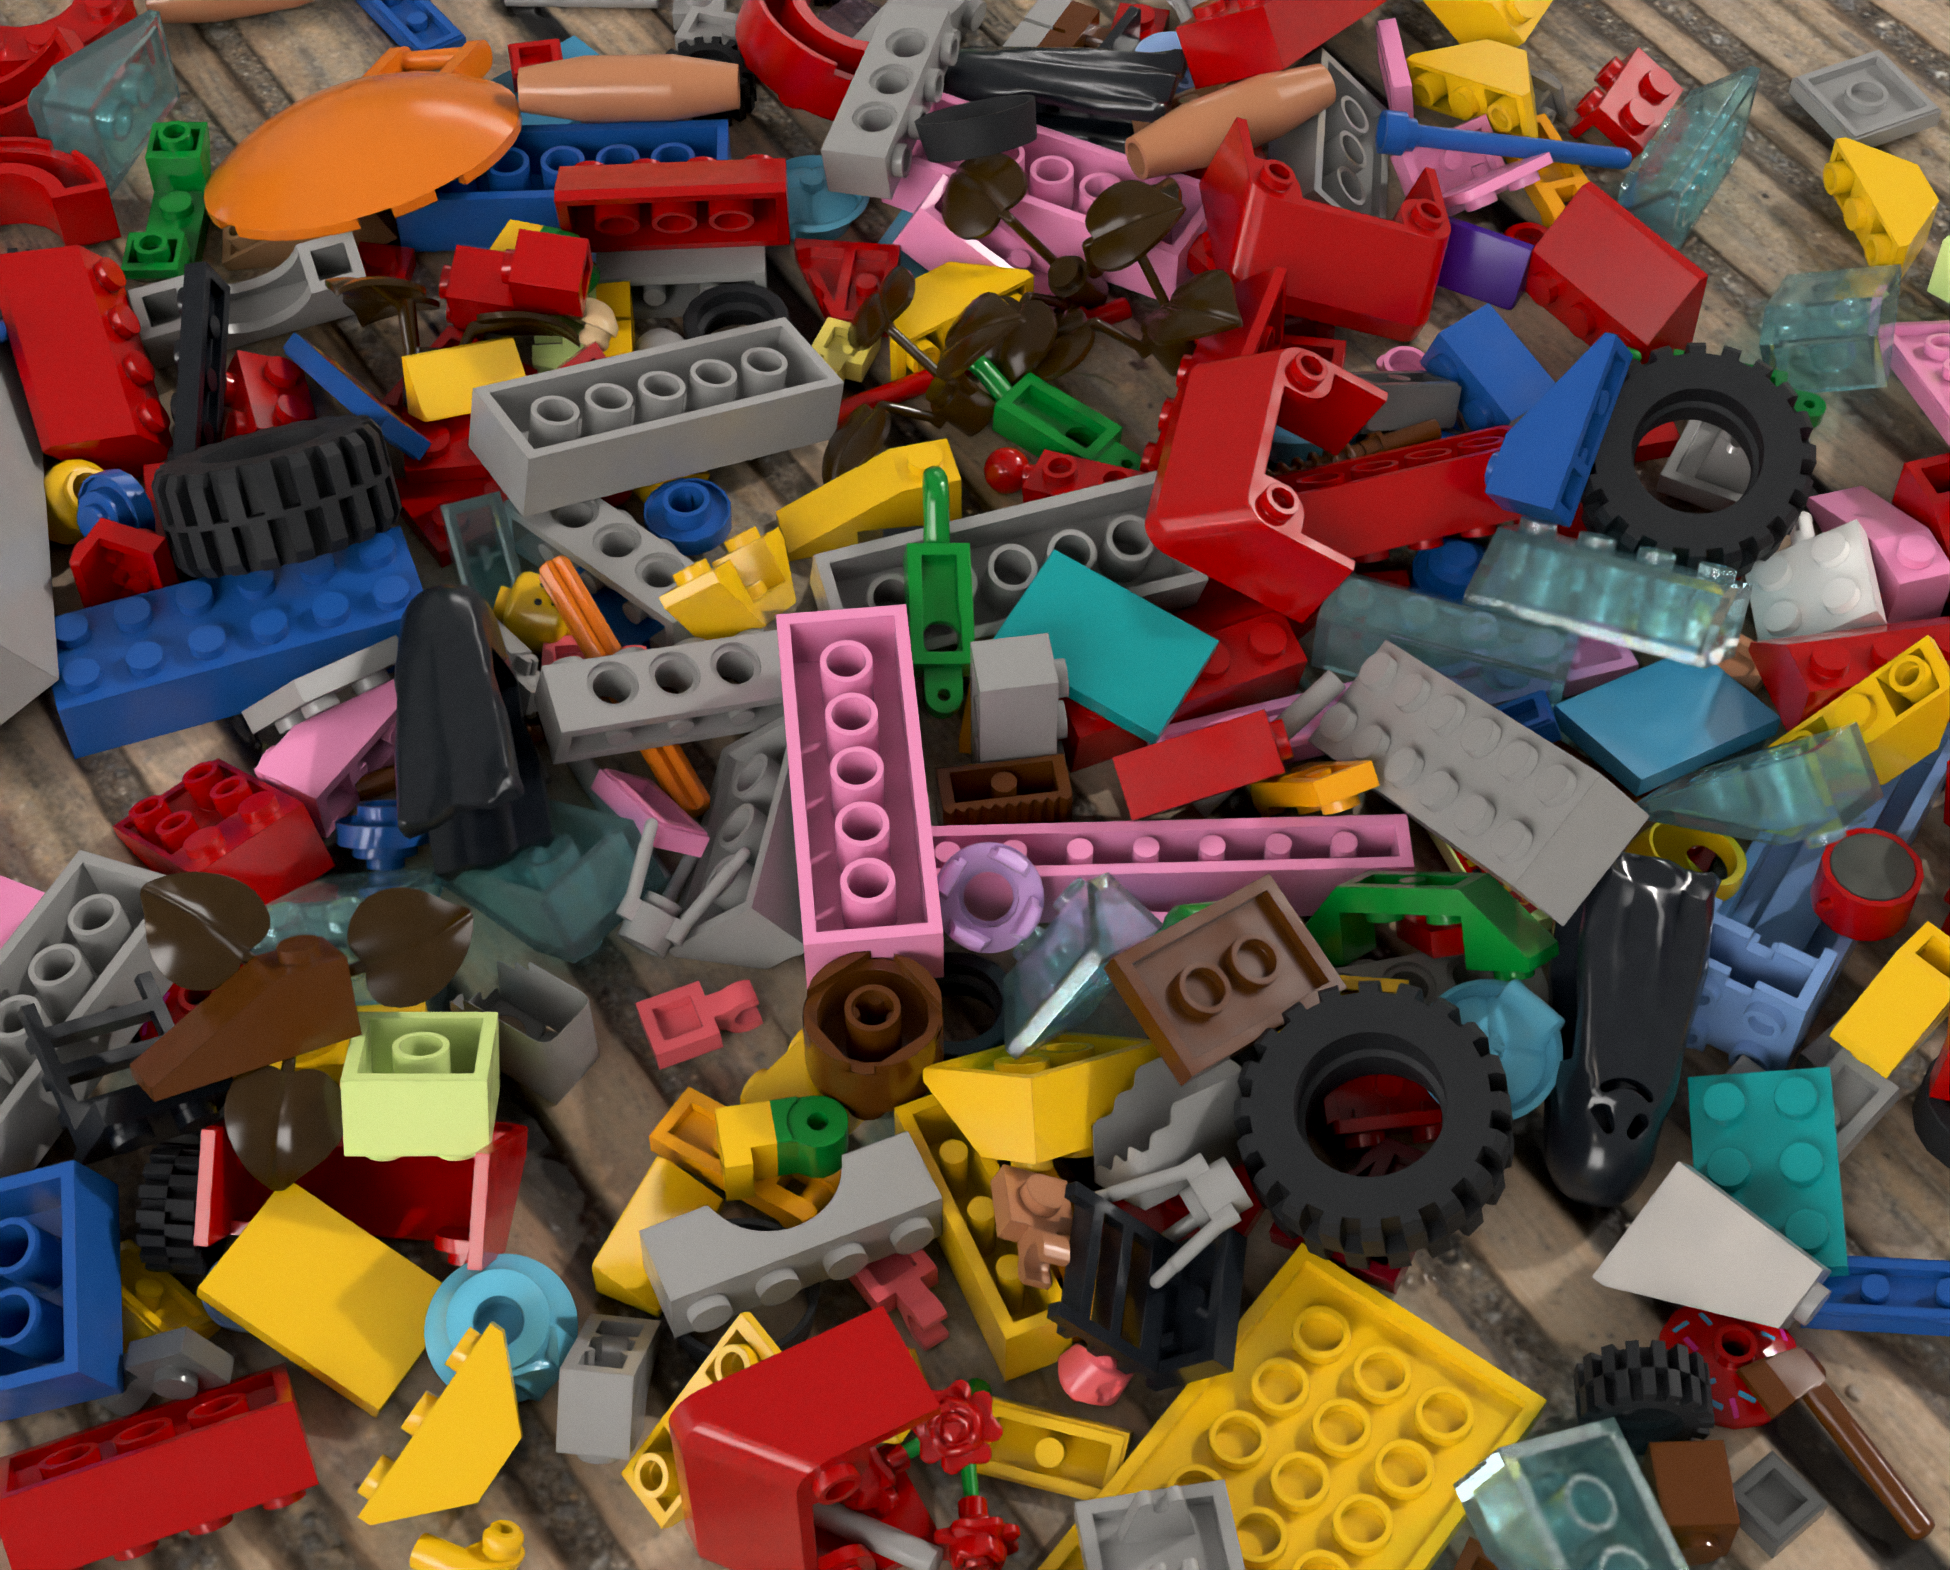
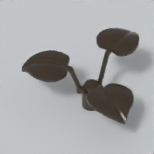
(1123, 228)
(384, 297)
(1195, 311)
(950, 393)
(205, 927)

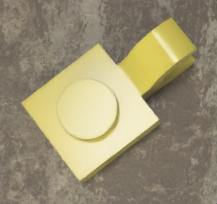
(835, 349)

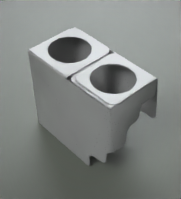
(539, 1060)
(1165, 1125)

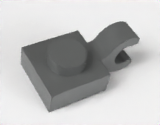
(171, 1365)

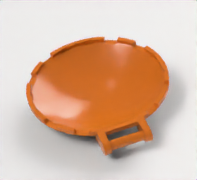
(367, 146)

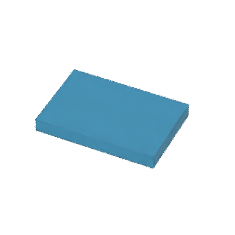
(1664, 722)

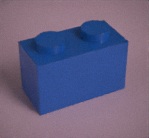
(1491, 366)

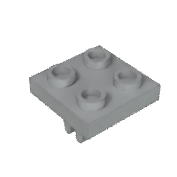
(1706, 468)
(1160, 1530)

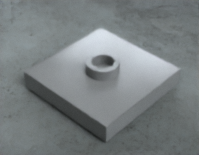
(1865, 100)

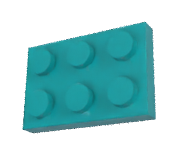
(1775, 1152)

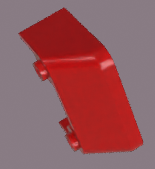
(1338, 261)
(1211, 485)
(425, 1198)
(796, 1435)

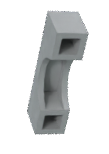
(261, 307)
(716, 1269)

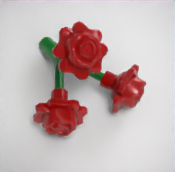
(960, 1441)

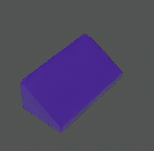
(1485, 264)

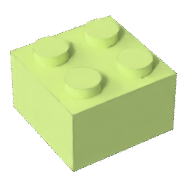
(421, 1085)

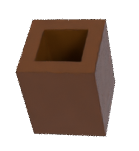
(1694, 1496)

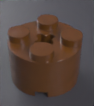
(872, 1032)

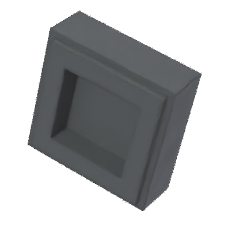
(1776, 1504)

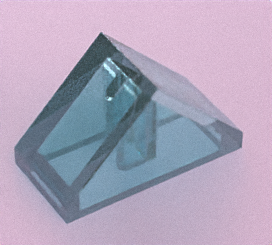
(481, 544)

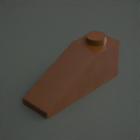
(258, 1016)

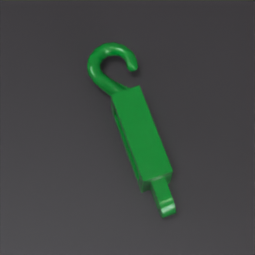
(1043, 416)
(939, 593)

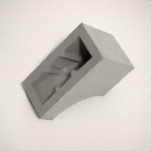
(606, 1387)

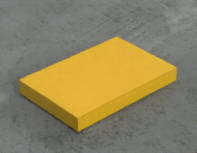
(325, 1296)

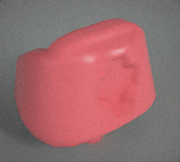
(1091, 1377)

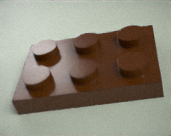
(1222, 978)

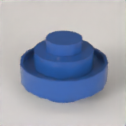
(115, 497)
(689, 515)
(1447, 568)
(376, 836)

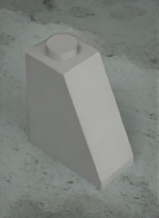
(1714, 1256)

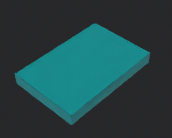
(1117, 647)

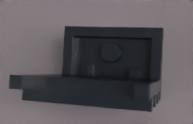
(128, 1116)
(1167, 1332)

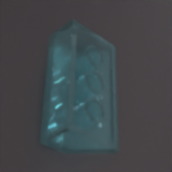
(1691, 156)
(1611, 593)
(1473, 647)

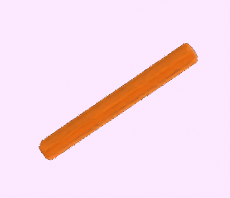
(597, 640)

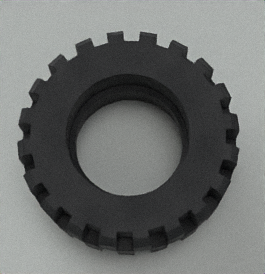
(1743, 405)
(277, 496)
(1360, 1038)

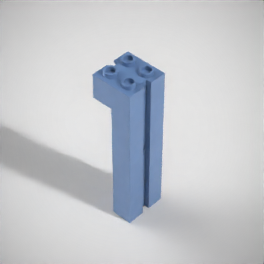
(1771, 950)

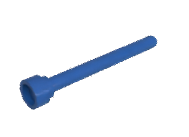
(1400, 133)

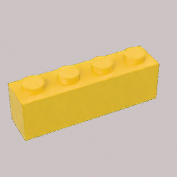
(985, 1266)

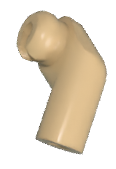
(598, 324)

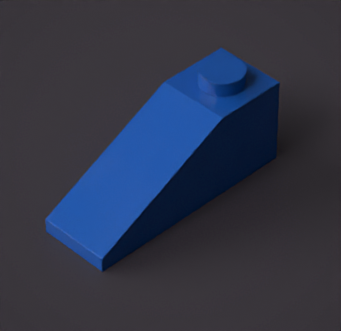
(1557, 441)

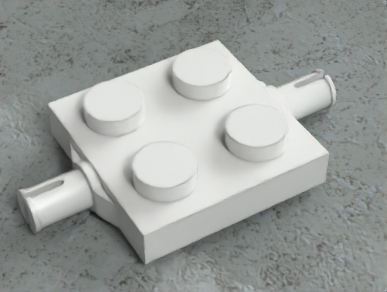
(1816, 583)

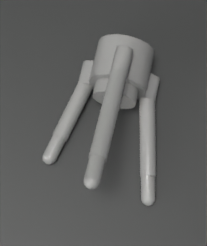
(654, 922)
(1213, 1202)

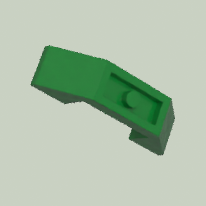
(177, 217)
(1495, 926)

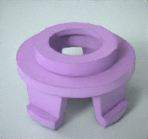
(1016, 923)

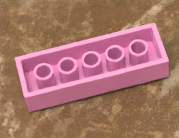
(1062, 184)
(858, 788)

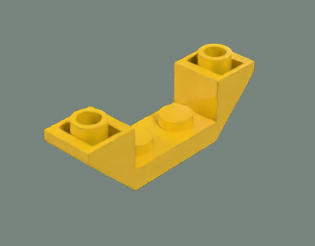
(738, 592)

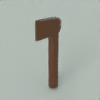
(1797, 1375)

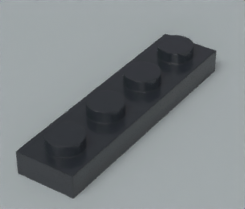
(200, 359)

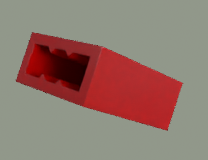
(1202, 764)

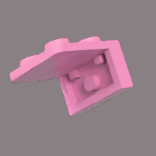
(1467, 178)

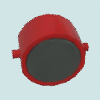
(1866, 884)

